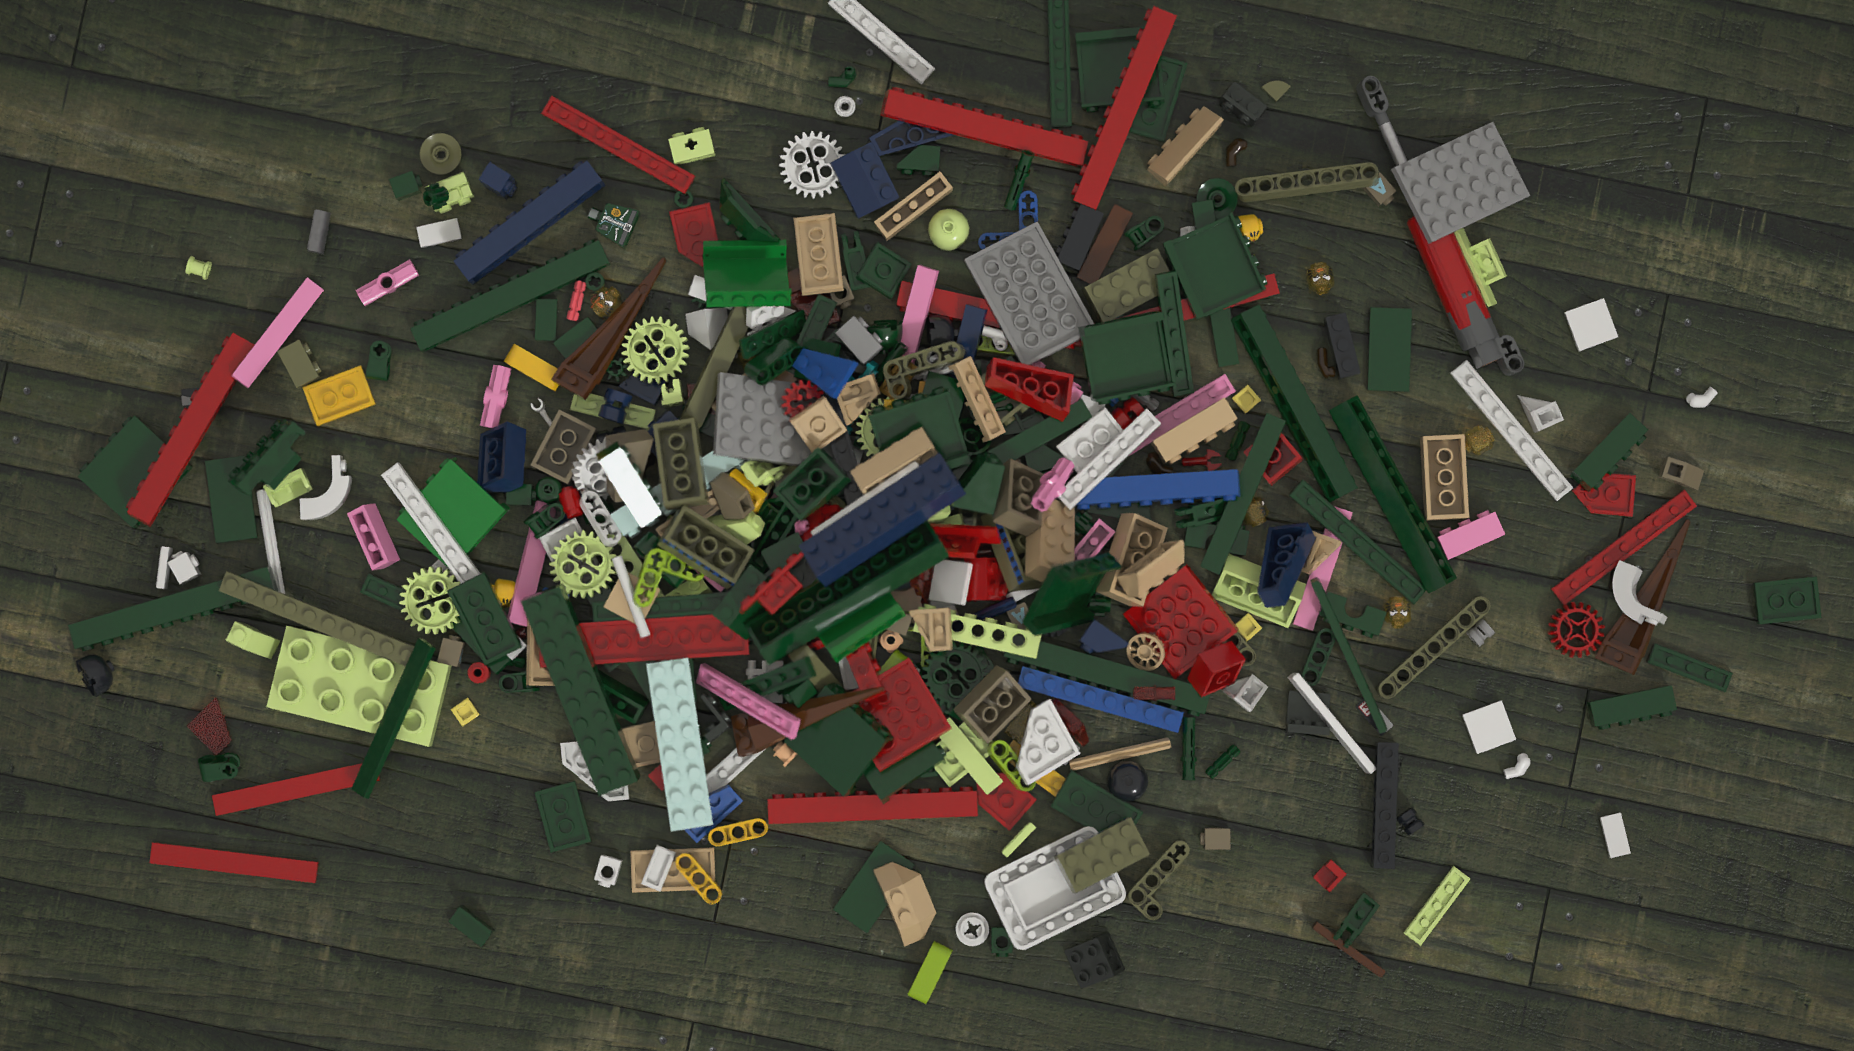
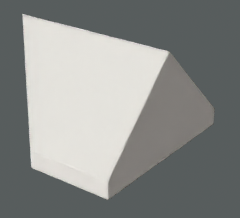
(706, 325)
(1540, 413)
(1246, 691)

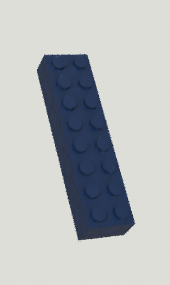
(529, 222)
(882, 519)

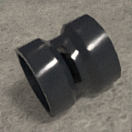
(1408, 816)

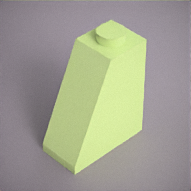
(743, 529)
(252, 640)

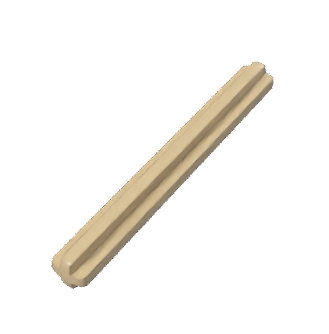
(1119, 754)

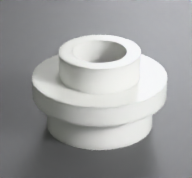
(845, 99)

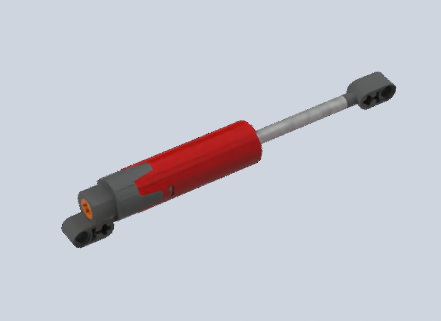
(1448, 265)

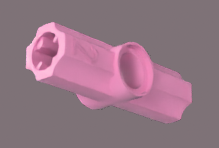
(399, 276)
(495, 396)
(1052, 484)

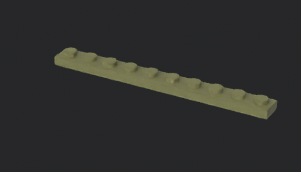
(316, 618)

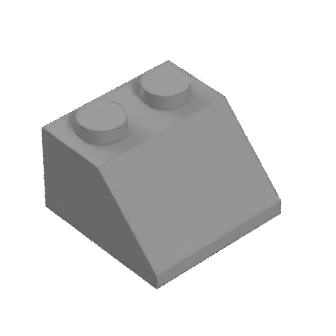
(860, 340)

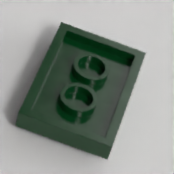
(1787, 600)
(563, 816)

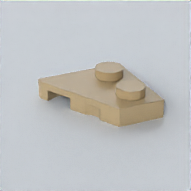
(1320, 551)

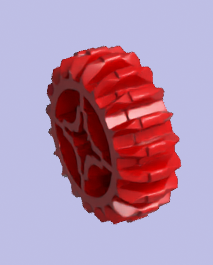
(1582, 636)

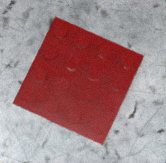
(1183, 618)
(907, 712)

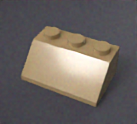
(1152, 568)

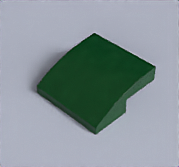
(575, 337)

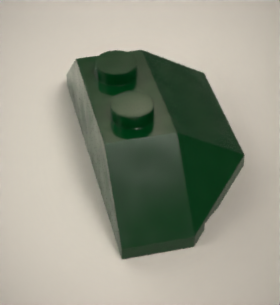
(742, 216)
(778, 526)

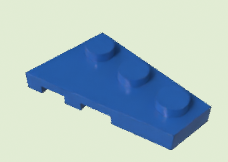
(825, 370)
(722, 803)

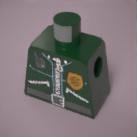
(615, 223)

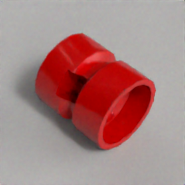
(1121, 415)

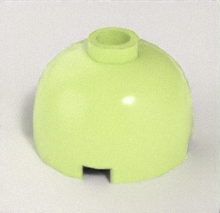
(948, 229)

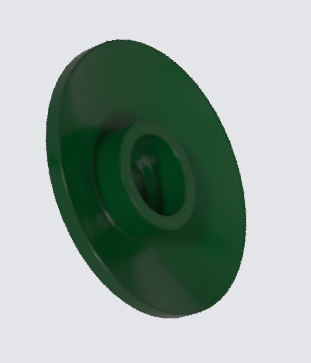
(1219, 187)

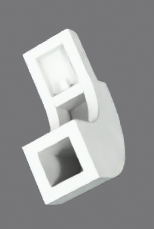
(333, 498)
(1624, 590)

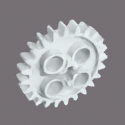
(794, 170)
(587, 474)

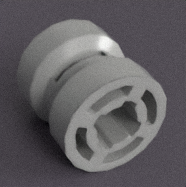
(1476, 636)

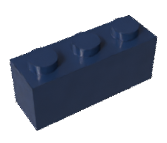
(498, 181)

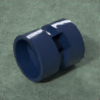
(613, 413)

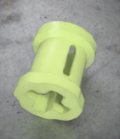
(198, 267)

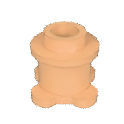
(890, 647)
(784, 753)

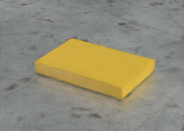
(339, 395)

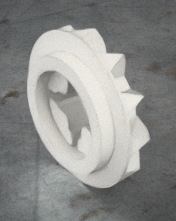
(982, 931)

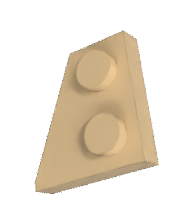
(857, 397)
(934, 627)

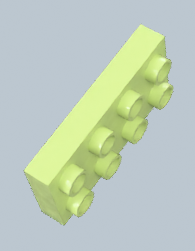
(351, 686)

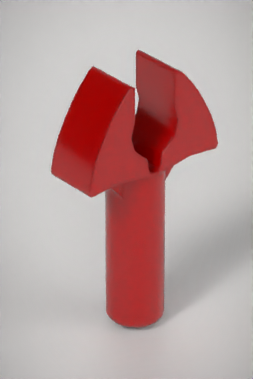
(1194, 461)

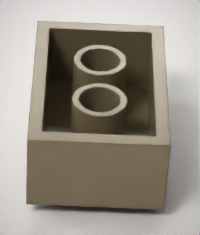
(561, 445)
(1015, 498)
(992, 704)

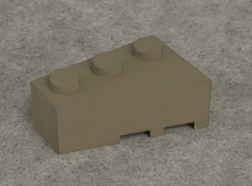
(639, 447)

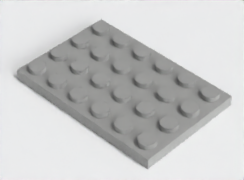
(1460, 182)
(1029, 294)
(753, 424)

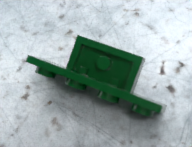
(771, 334)

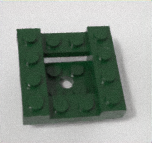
(270, 460)

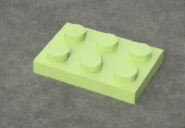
(953, 769)

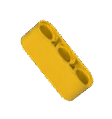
(531, 366)
(747, 826)
(702, 888)

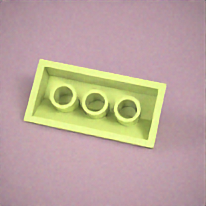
(1239, 587)

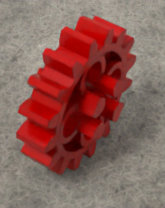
(793, 395)

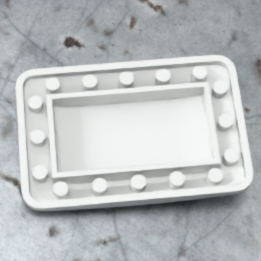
(1037, 899)

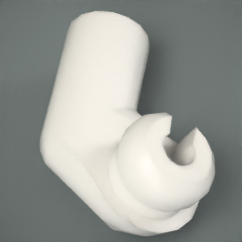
(1701, 401)

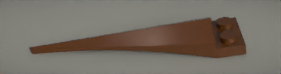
(590, 361)
(1629, 640)
(755, 736)

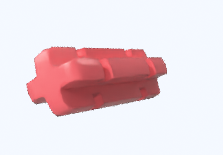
(576, 300)

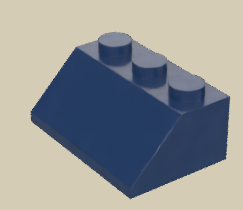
(864, 180)
(502, 458)
(1100, 639)

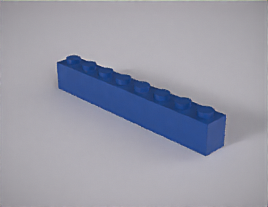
(1163, 489)
(1100, 699)

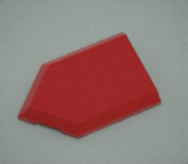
(691, 228)
(1612, 497)
(1005, 802)

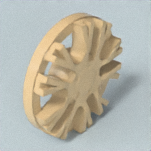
(1145, 651)

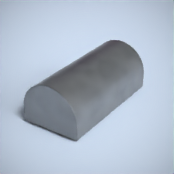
(318, 231)

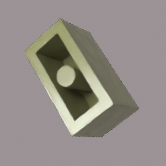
(299, 363)

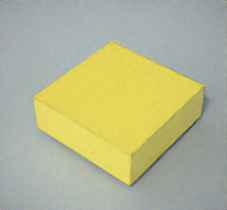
(1246, 399)
(1248, 627)
(465, 712)

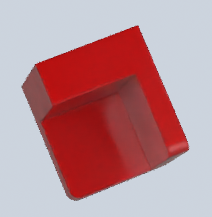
(1329, 875)

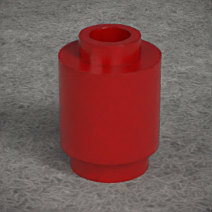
(570, 500)
(486, 672)

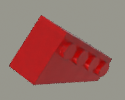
(1032, 385)

